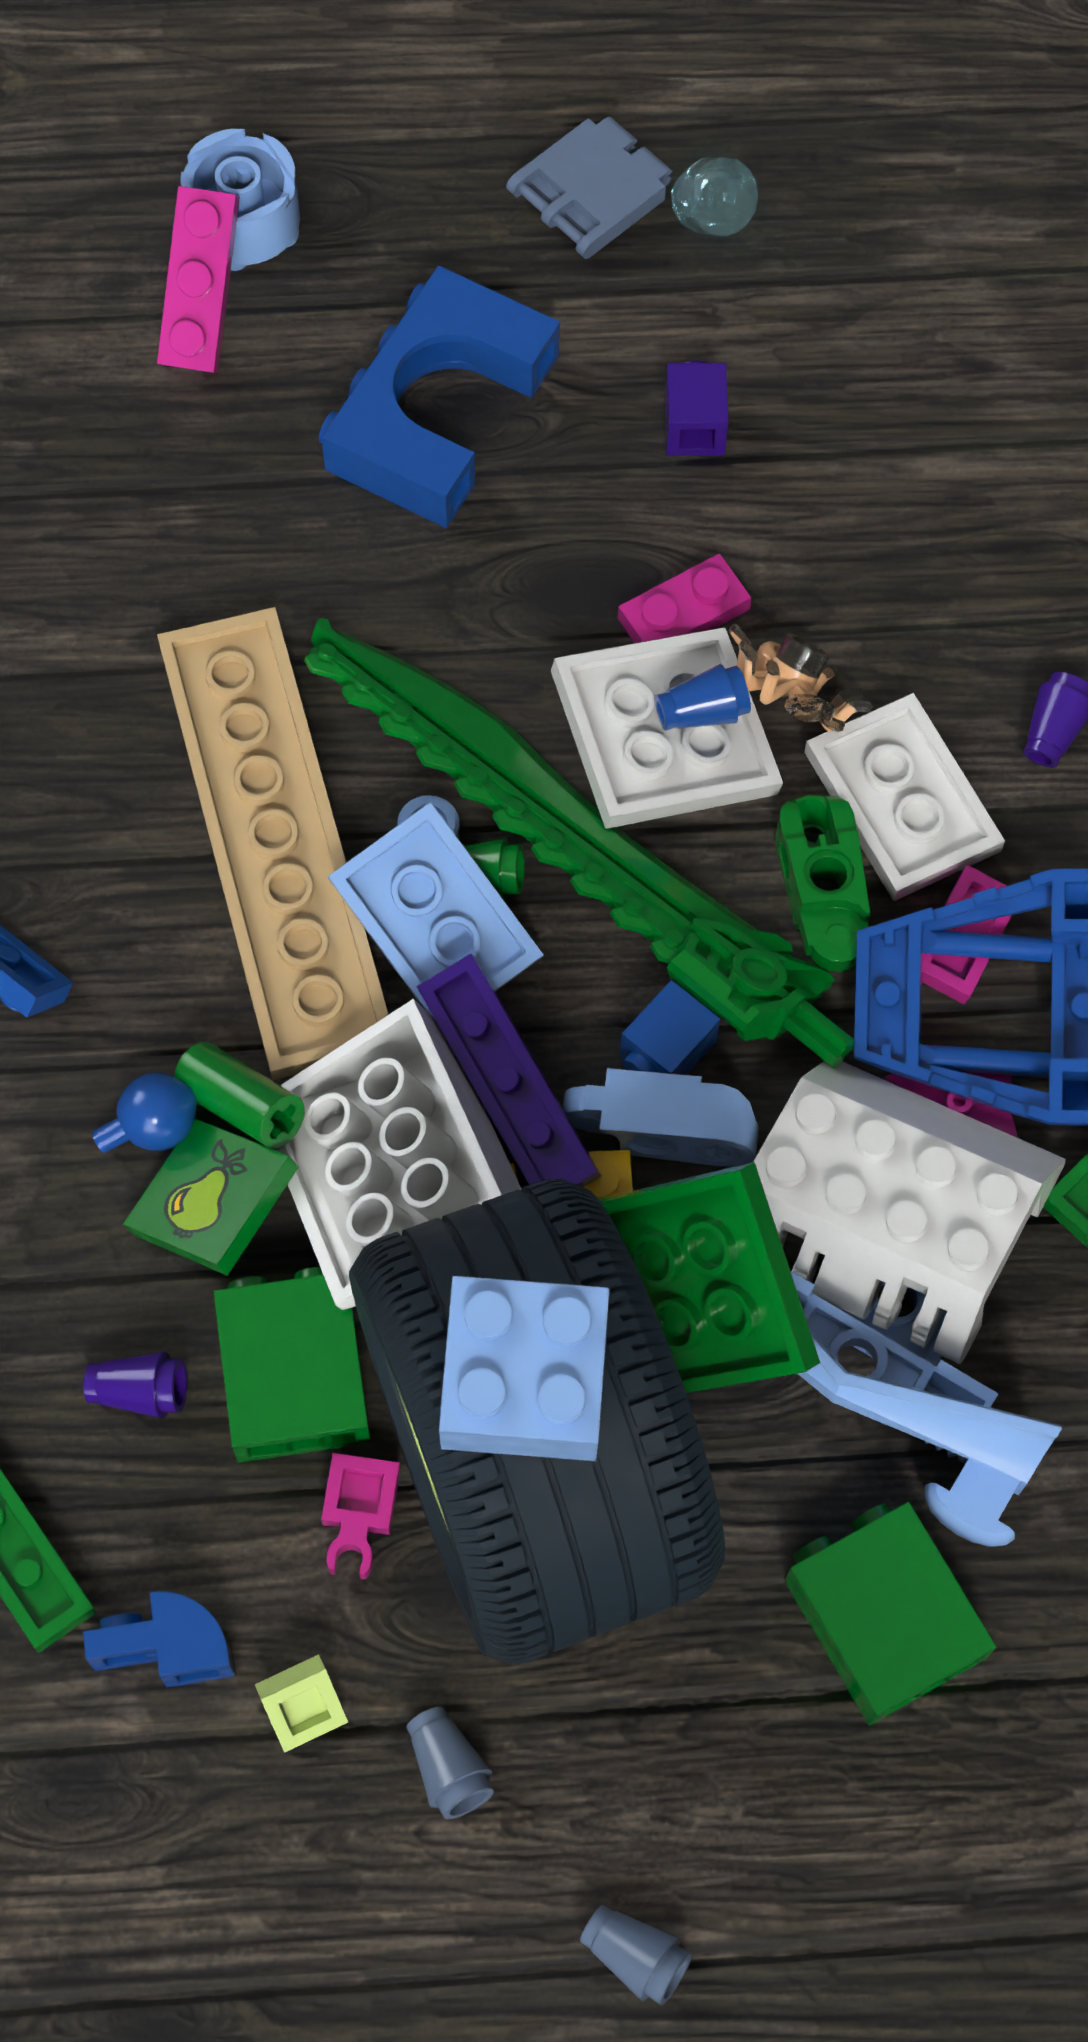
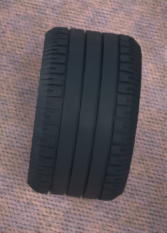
(533, 1541)

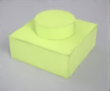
(301, 1703)

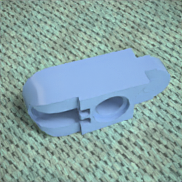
(668, 1117)

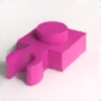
(358, 1502)

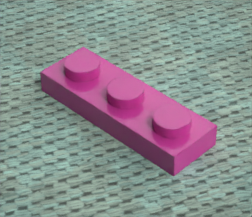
(198, 279)

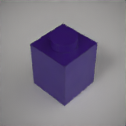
(696, 409)

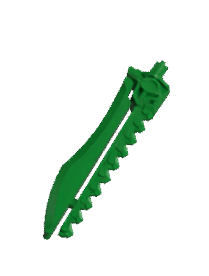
(709, 949)

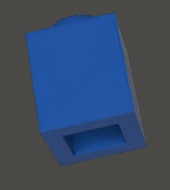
(669, 1034)

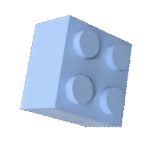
(524, 1368)

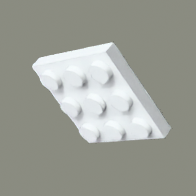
(631, 760)

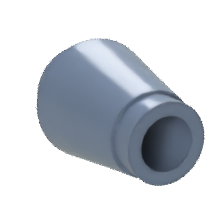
(449, 1765)
(637, 1953)

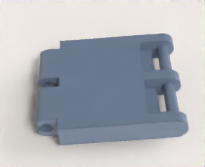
(593, 184)

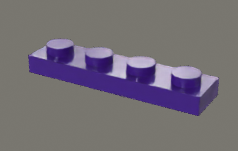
(506, 1075)

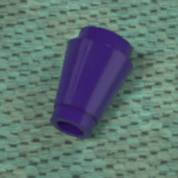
(1056, 718)
(138, 1384)

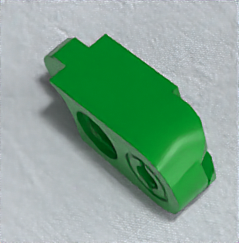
(825, 918)

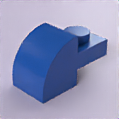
(180, 1638)

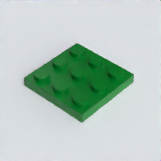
(716, 1277)

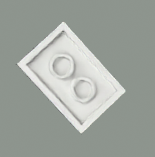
(906, 795)

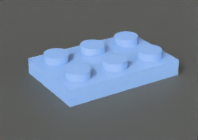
(432, 905)

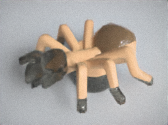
(796, 672)

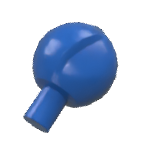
(151, 1113)

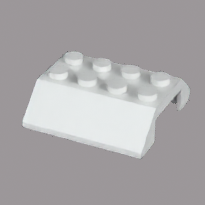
(899, 1199)

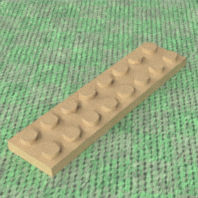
(272, 837)

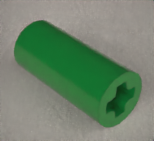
(241, 1095)

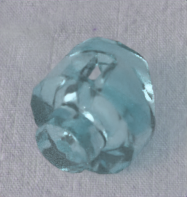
(715, 196)

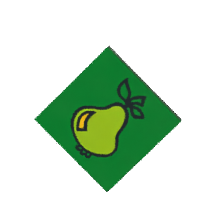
(211, 1196)

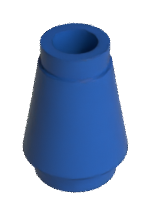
(705, 700)

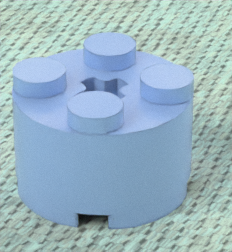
(267, 187)

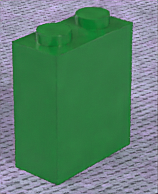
(289, 1367)
(887, 1610)

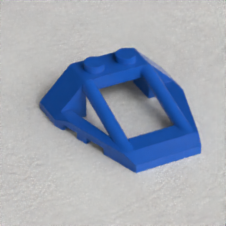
(891, 997)

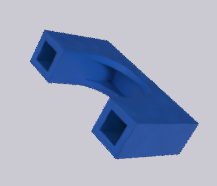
(444, 327)

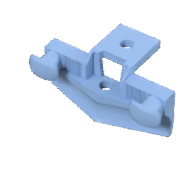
(934, 1406)

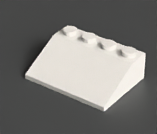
(388, 1141)

